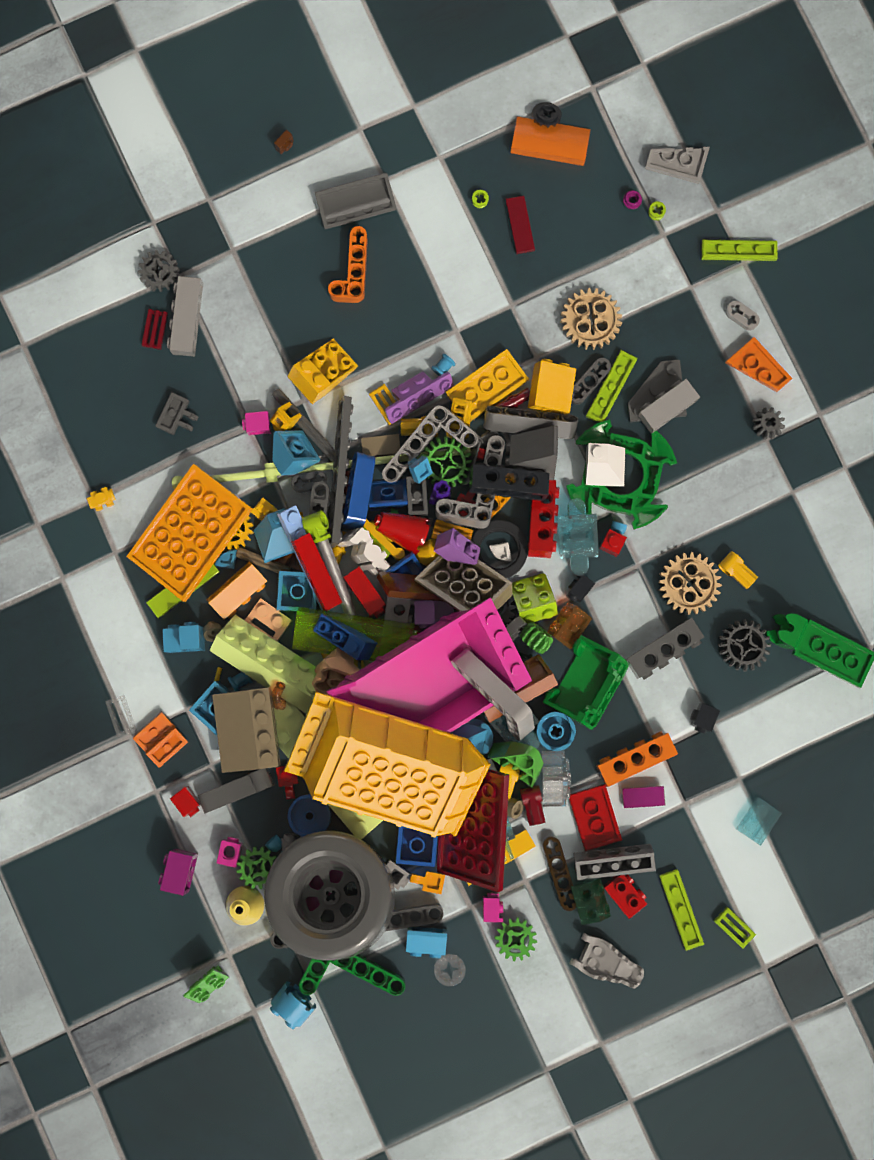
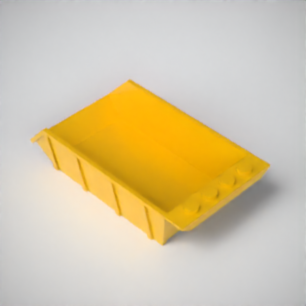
(386, 766)

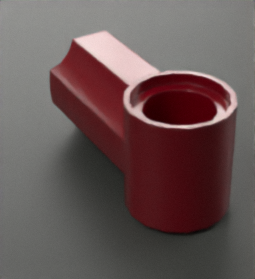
(532, 801)

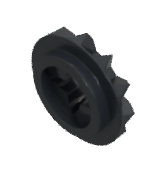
(547, 109)

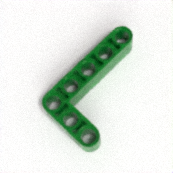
(368, 975)

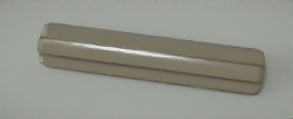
(258, 560)

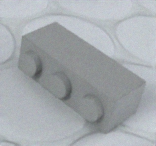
(668, 405)

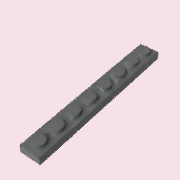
(340, 464)

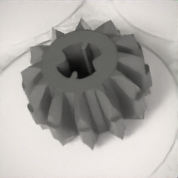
(761, 420)

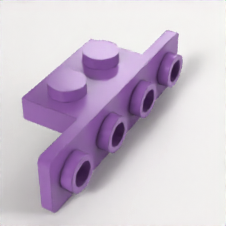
(416, 393)

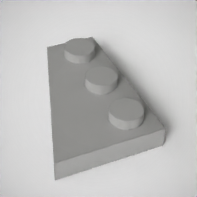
(678, 163)

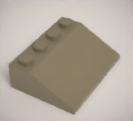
(464, 584)
(246, 730)

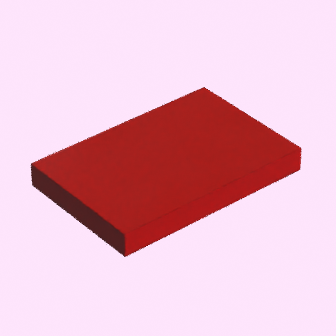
(595, 817)

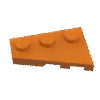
(759, 365)

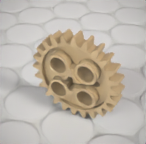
(574, 319)
(702, 572)

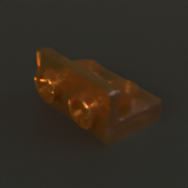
(569, 625)

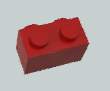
(625, 895)

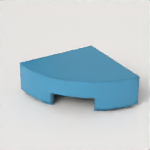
(227, 559)

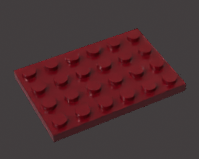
(479, 847)

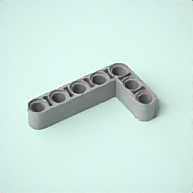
(425, 439)
(480, 507)
(516, 711)

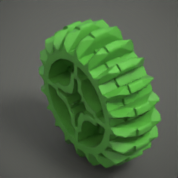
(461, 466)

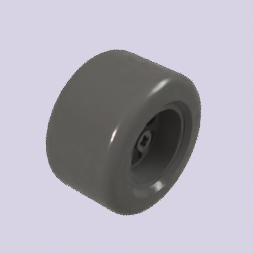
(289, 888)

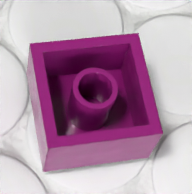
(178, 871)

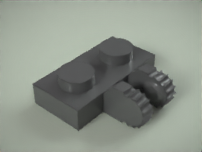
(173, 413)

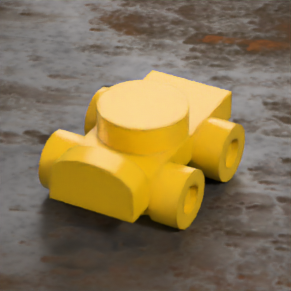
(98, 499)

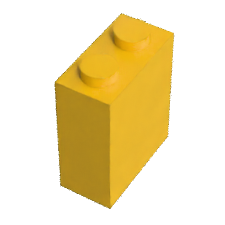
(552, 387)

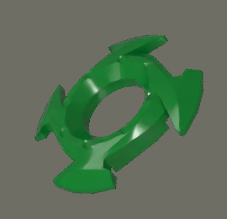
(651, 461)

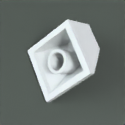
(605, 465)

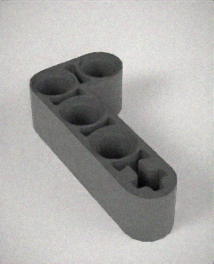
(236, 790)

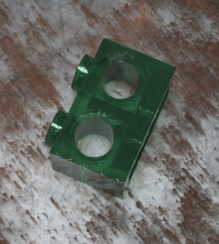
(588, 902)

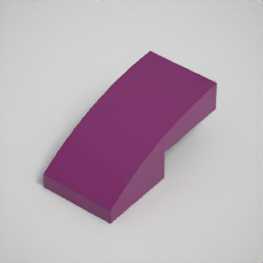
(644, 797)

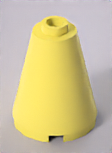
(251, 902)

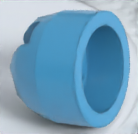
(618, 527)
(274, 844)

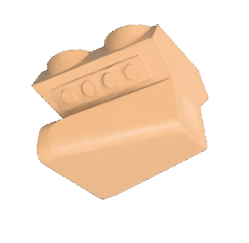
(333, 670)

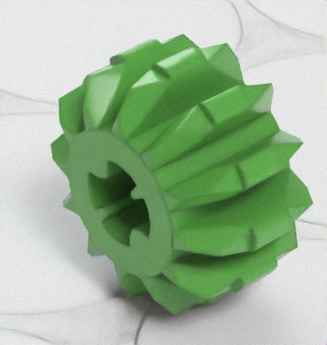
(536, 637)

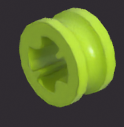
(474, 199)
(659, 205)

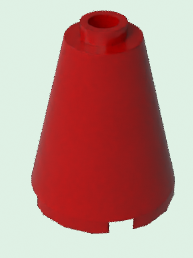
(403, 529)

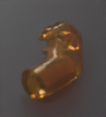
(276, 696)

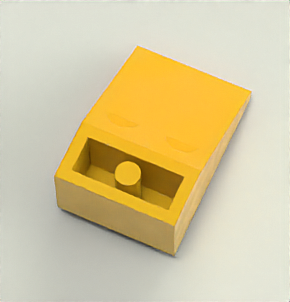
(321, 371)

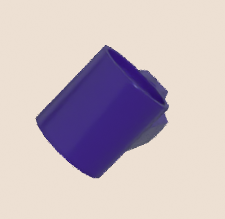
(440, 491)

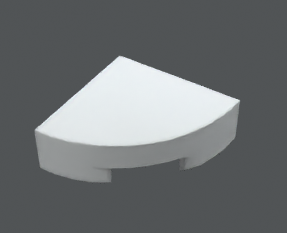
(501, 551)

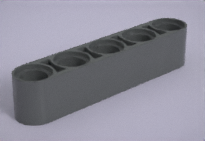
(523, 420)

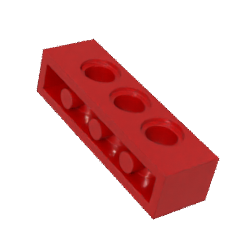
(543, 547)

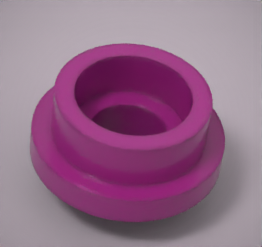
(632, 194)

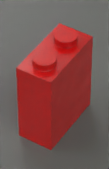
(365, 593)

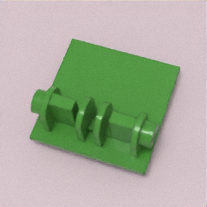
(201, 989)

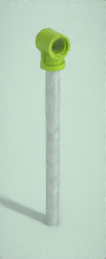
(317, 526)

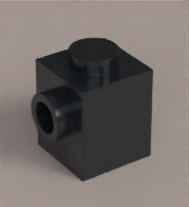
(704, 718)

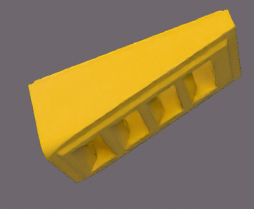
(467, 414)

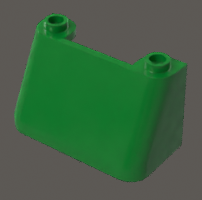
(588, 683)

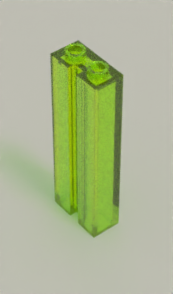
(385, 632)

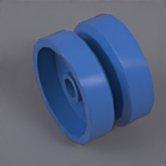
(299, 809)

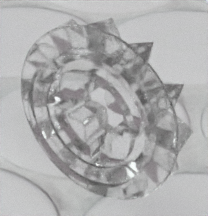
(444, 977)

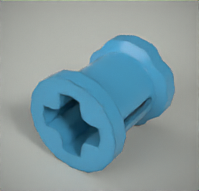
(443, 365)
(239, 681)

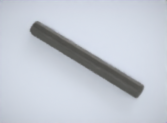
(304, 423)

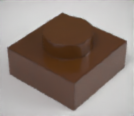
(284, 142)

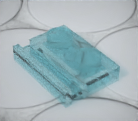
(758, 821)

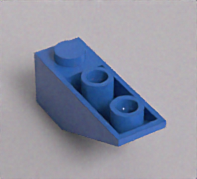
(344, 637)

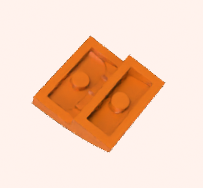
(160, 739)

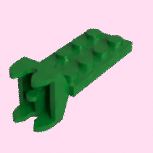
(823, 648)

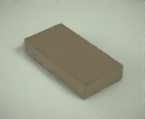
(381, 445)

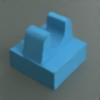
(420, 469)

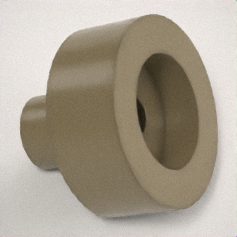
(211, 630)
(515, 808)

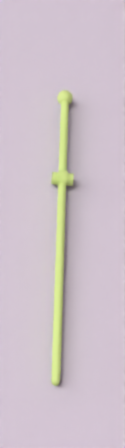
(271, 471)

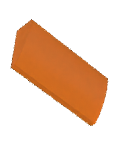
(555, 143)

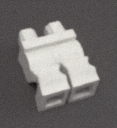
(364, 552)

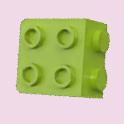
(534, 598)

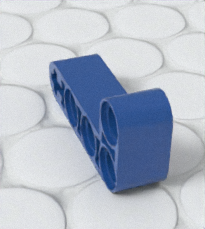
(358, 491)

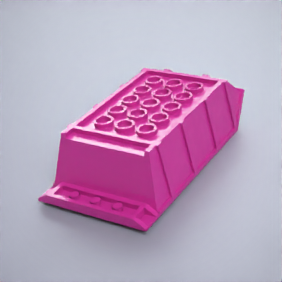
(418, 676)

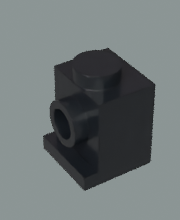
(579, 588)

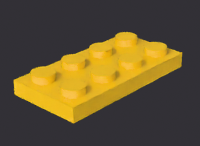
(489, 383)

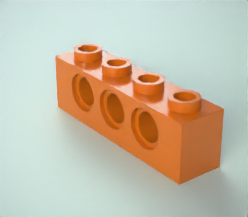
(665, 751)

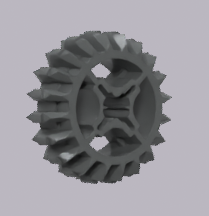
(748, 638)

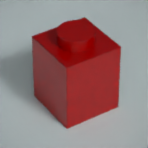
(613, 543)
(186, 802)

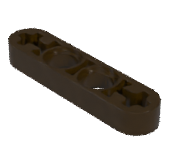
(557, 874)

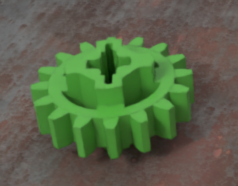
(247, 860)
(523, 932)

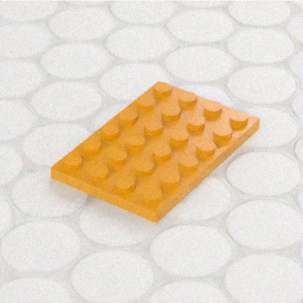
(189, 532)

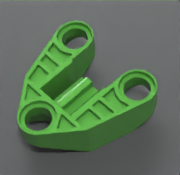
(521, 757)

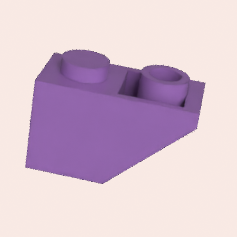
(456, 547)

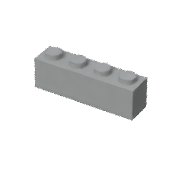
(186, 316)

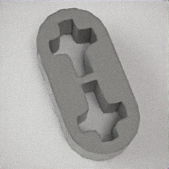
(744, 311)

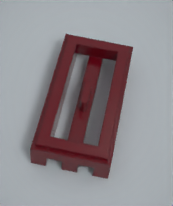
(157, 313)

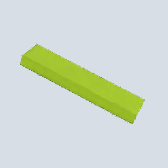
(739, 250)
(611, 387)
(167, 600)
(681, 909)

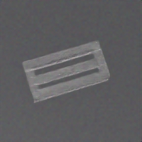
(121, 716)

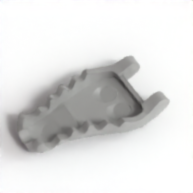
(605, 962)

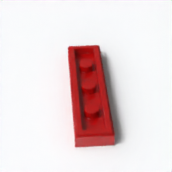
(316, 572)

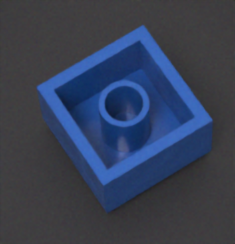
(416, 848)

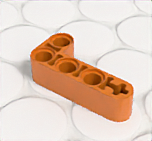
(353, 265)

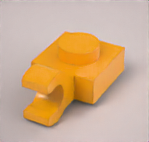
(431, 882)

